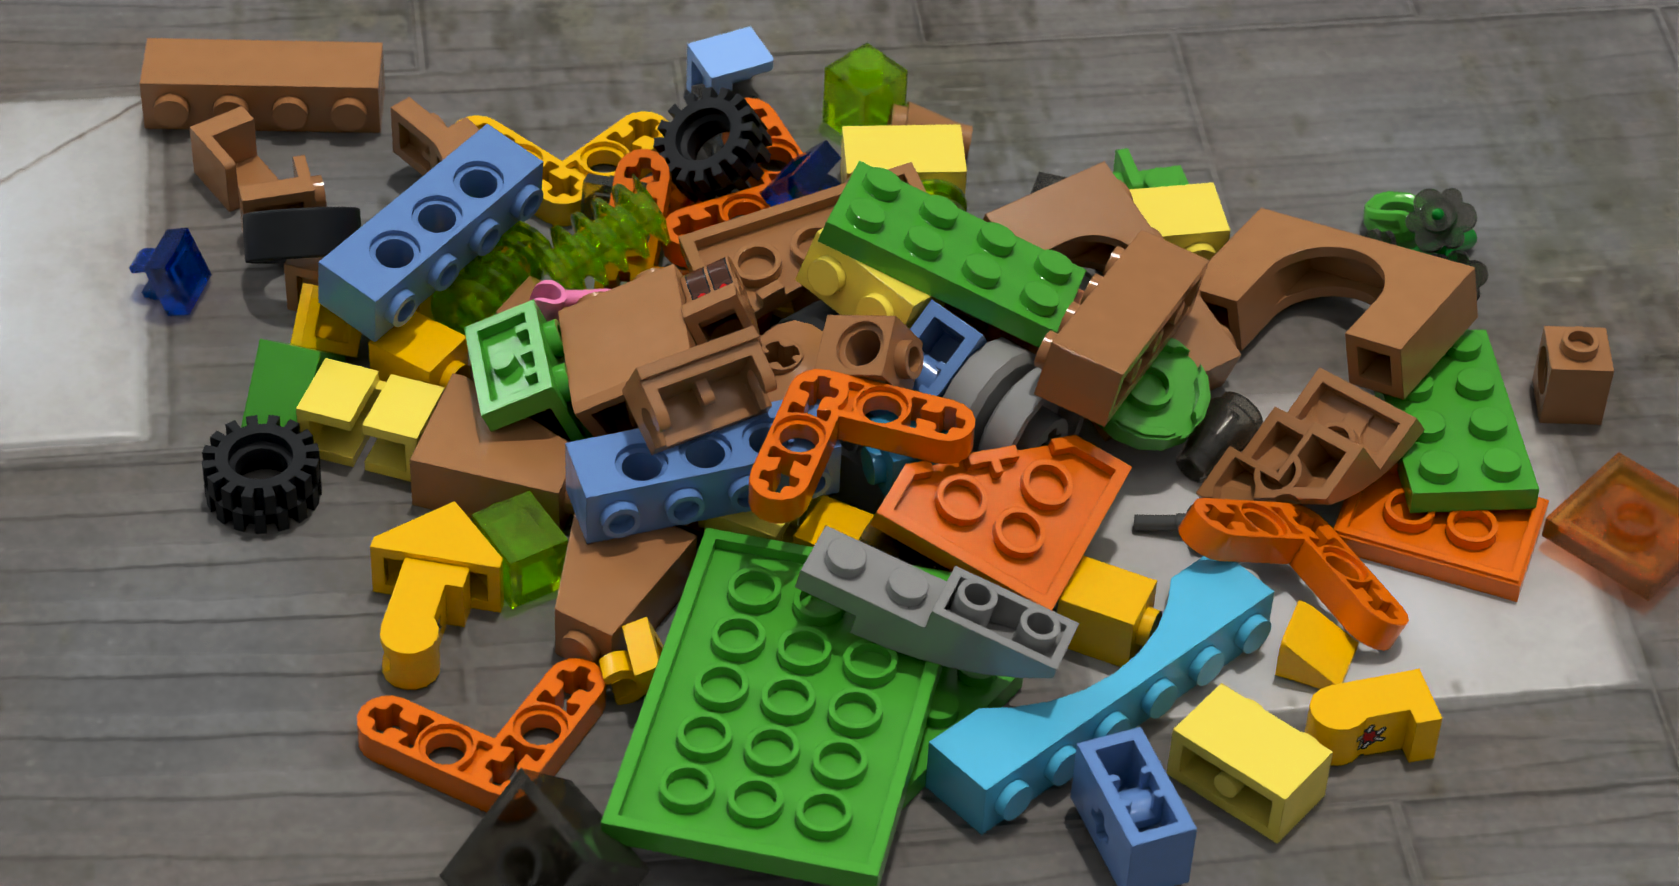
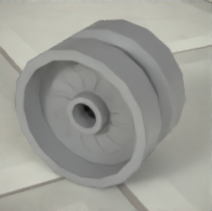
(1000, 391)

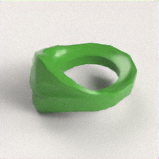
(1379, 216)

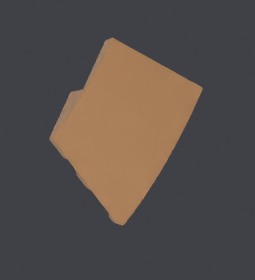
(1319, 450)

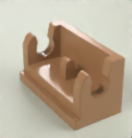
(700, 390)

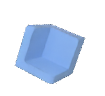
(727, 59)

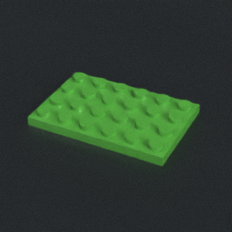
(771, 726)

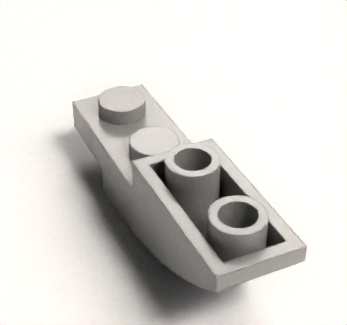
(948, 622)

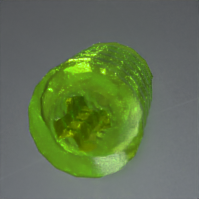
(603, 239)
(489, 279)

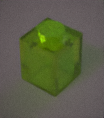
(862, 88)
(528, 543)

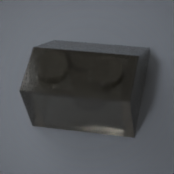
(543, 836)

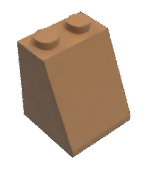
(613, 335)

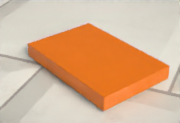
(1465, 548)

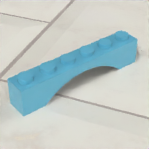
(1009, 755)

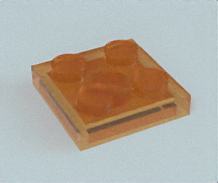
(1622, 526)

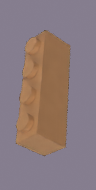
(277, 82)
(1118, 327)

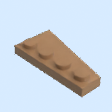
(771, 243)

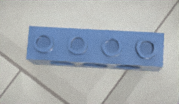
(430, 233)
(628, 491)

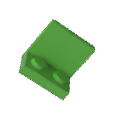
(521, 369)

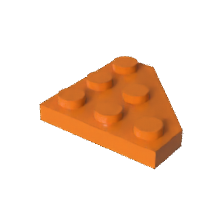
(1007, 512)

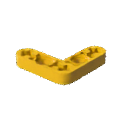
(564, 179)

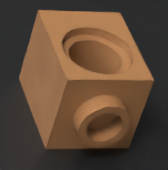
(871, 349)
(1572, 375)

